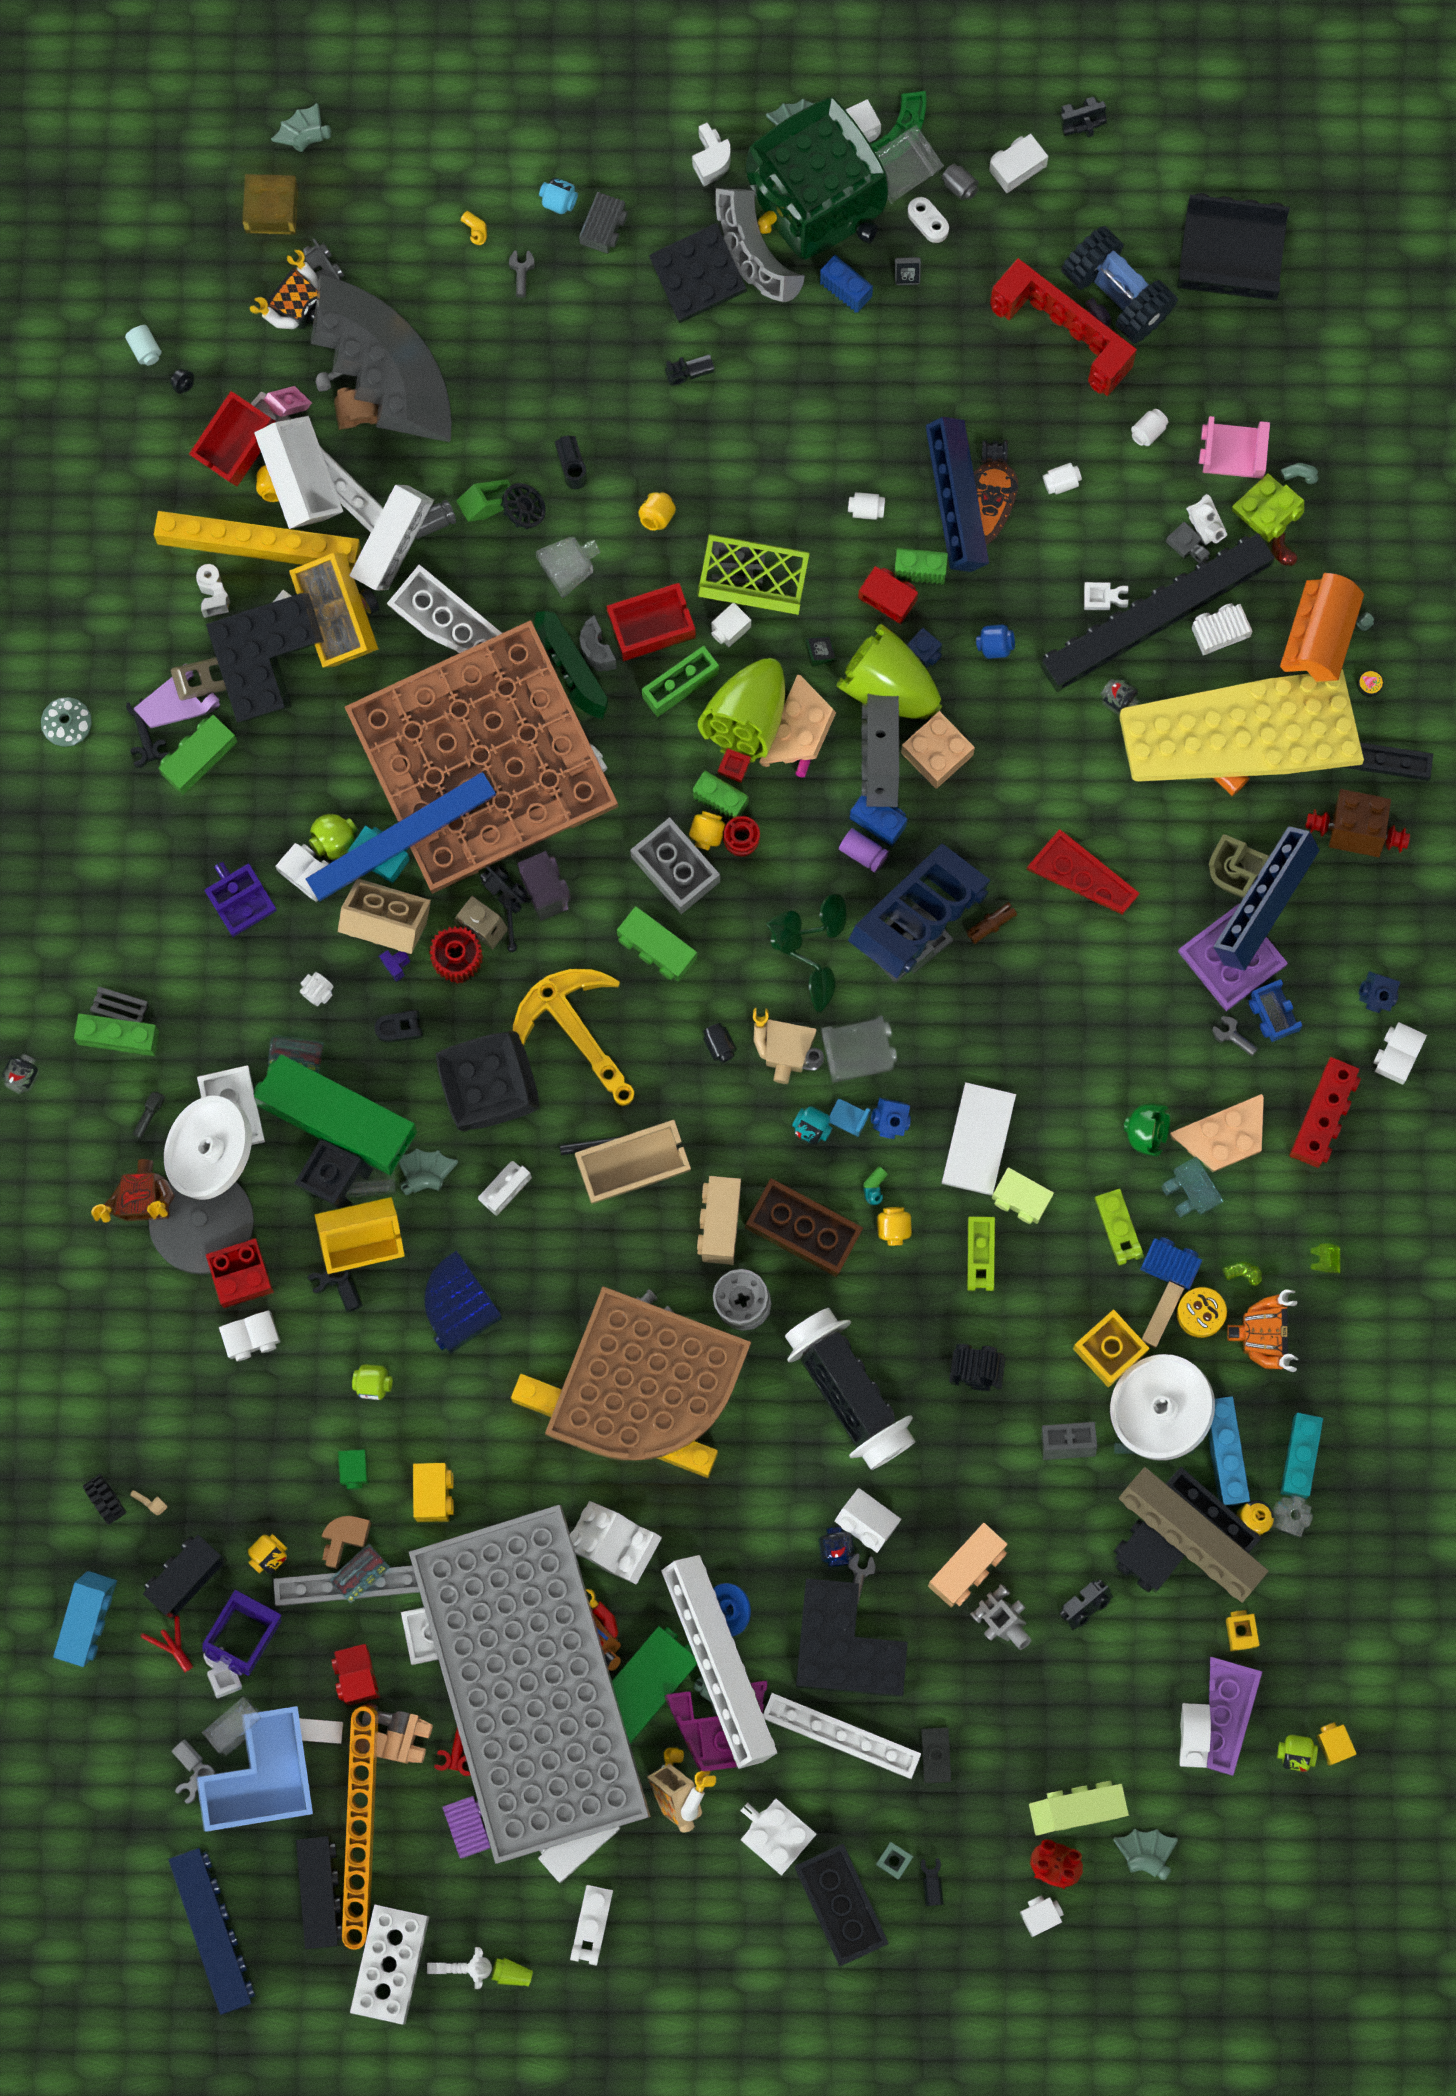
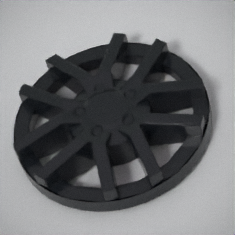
(523, 506)

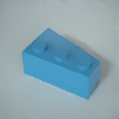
(84, 1618)

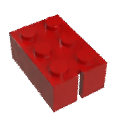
(230, 439)
(651, 621)

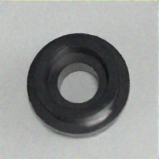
(182, 381)

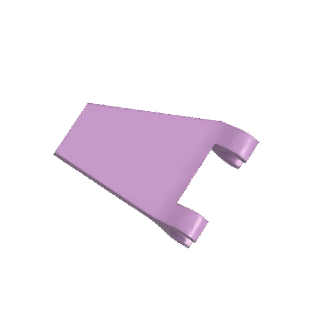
(165, 706)

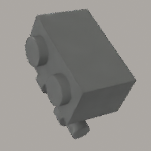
(743, 555)

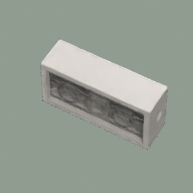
(391, 537)

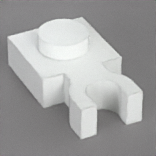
(1100, 596)
(221, 1678)

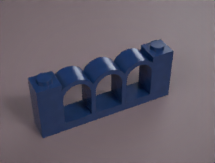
(893, 950)

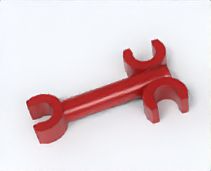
(454, 1761)

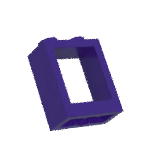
(253, 1610)

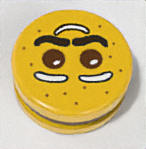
(1201, 1312)

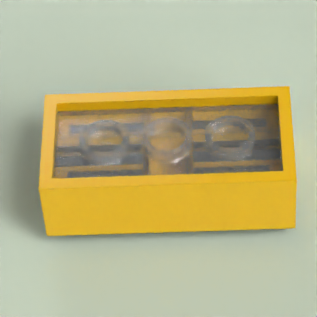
(337, 609)

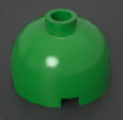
(1147, 1128)

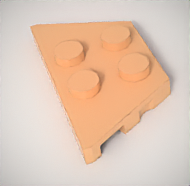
(802, 725)
(1225, 1135)

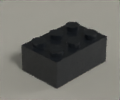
(183, 1576)

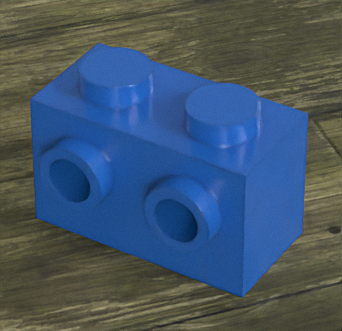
(882, 822)

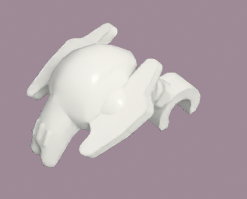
(478, 1968)

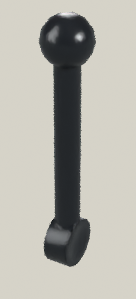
(509, 904)

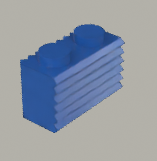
(846, 283)
(1171, 1263)

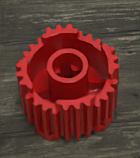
(454, 940)

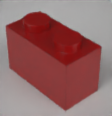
(888, 594)

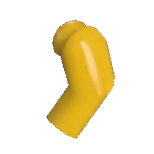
(766, 221)
(477, 226)

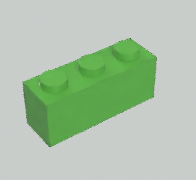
(680, 681)
(197, 754)
(656, 944)
(116, 1034)

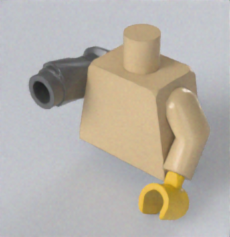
(786, 1047)

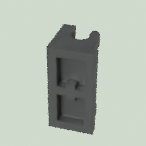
(1069, 1440)

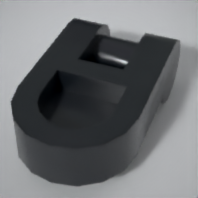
(389, 1028)

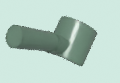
(1365, 621)

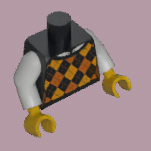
(294, 299)

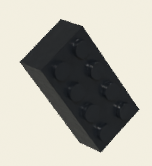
(841, 1905)

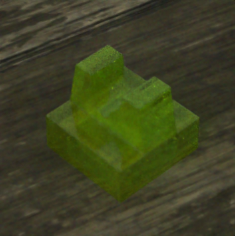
(1329, 1258)

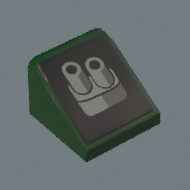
(820, 650)

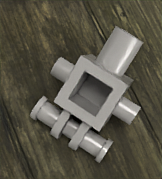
(1003, 1618)

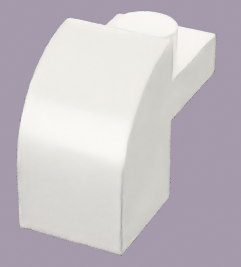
(713, 161)
(1195, 1735)

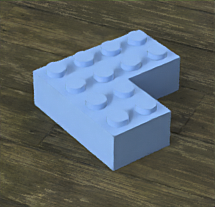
(271, 1787)

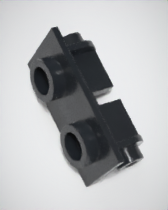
(498, 880)
(1096, 1598)

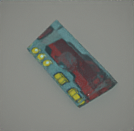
(299, 1050)
(359, 1573)

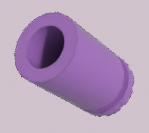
(863, 850)

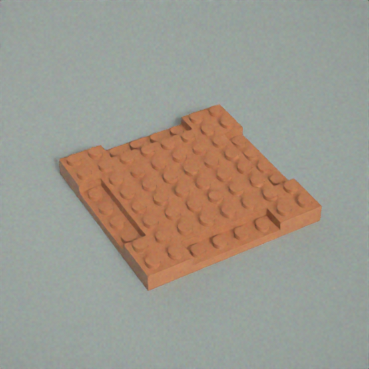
(490, 714)

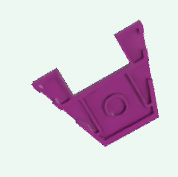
(705, 1735)

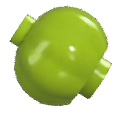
(332, 836)

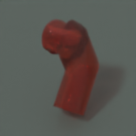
(1281, 552)

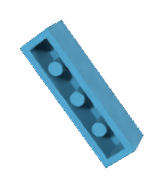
(1227, 1455)

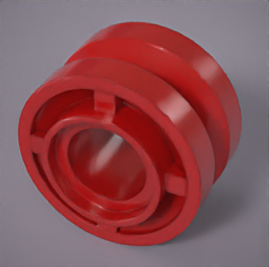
(741, 824)

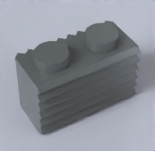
(603, 223)

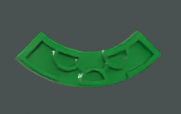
(911, 114)

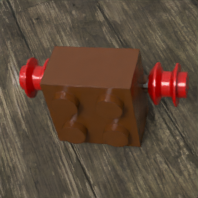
(1359, 824)

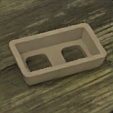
(207, 684)

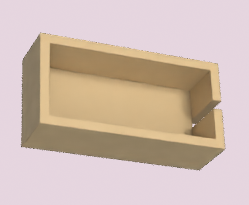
(632, 1162)

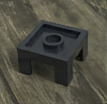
(331, 1174)

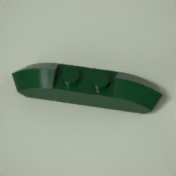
(554, 638)

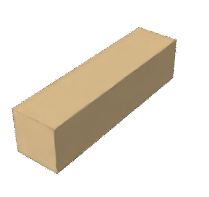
(1162, 1314)

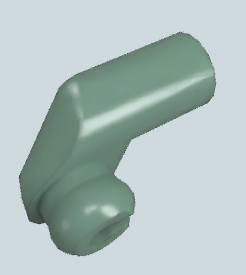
(1302, 470)

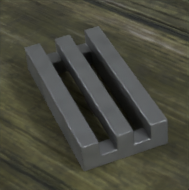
(99, 1000)

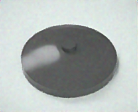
(202, 1228)

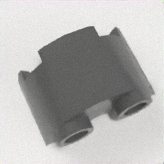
(595, 653)

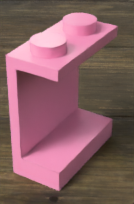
(1234, 449)

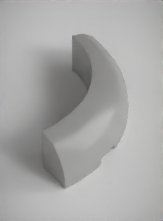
(752, 257)

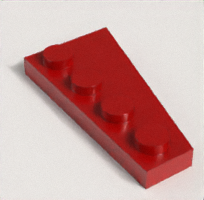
(1079, 871)

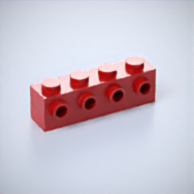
(1324, 1113)

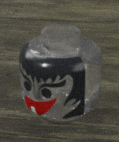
(1119, 695)
(20, 1074)

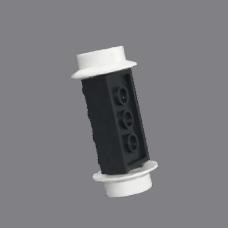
(849, 1389)

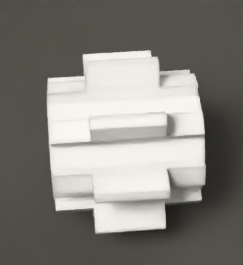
(316, 989)

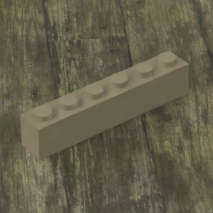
(1193, 1534)

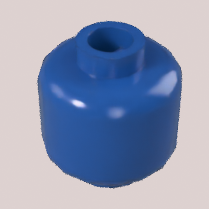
(996, 641)

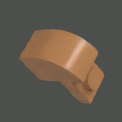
(342, 1531)

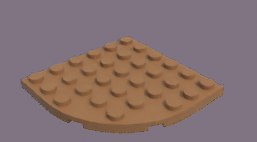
(644, 1381)

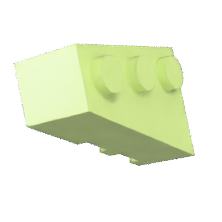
(1078, 1808)

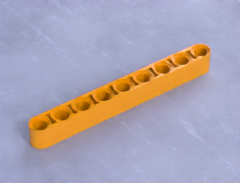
(356, 1839)

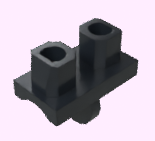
(1083, 119)

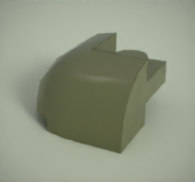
(1235, 865)

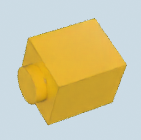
(1335, 1743)

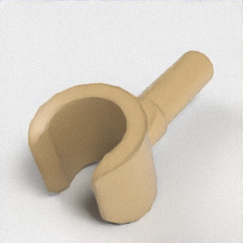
(157, 1506)

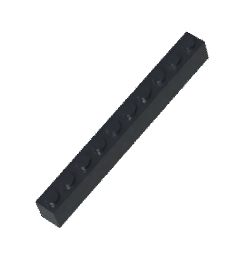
(1157, 612)

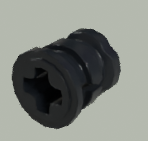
(995, 451)

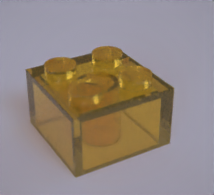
(270, 204)

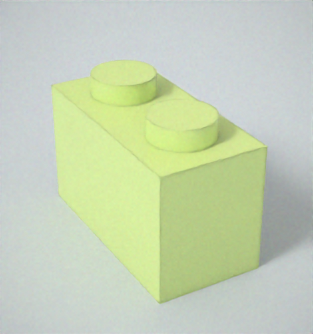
(1022, 1196)

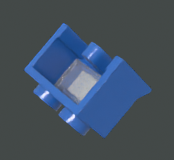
(1274, 1011)

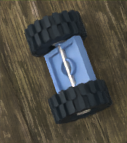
(1099, 262)

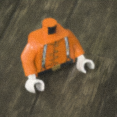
(1266, 1332)

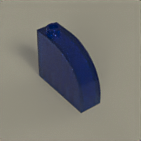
(457, 1304)

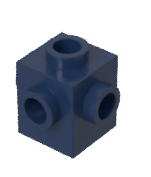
(1379, 992)

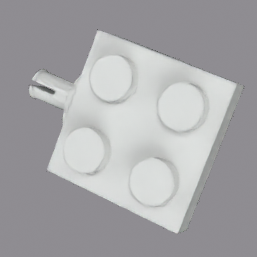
(776, 1835)

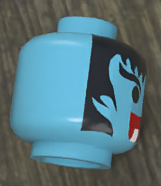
(558, 195)

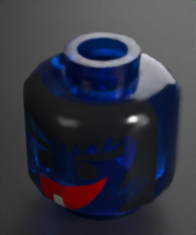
(836, 1547)

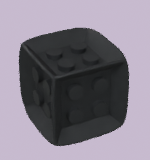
(487, 1081)

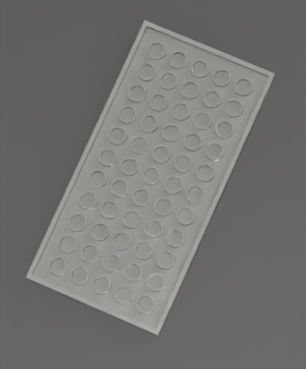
(529, 1684)

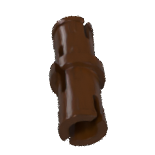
(991, 923)

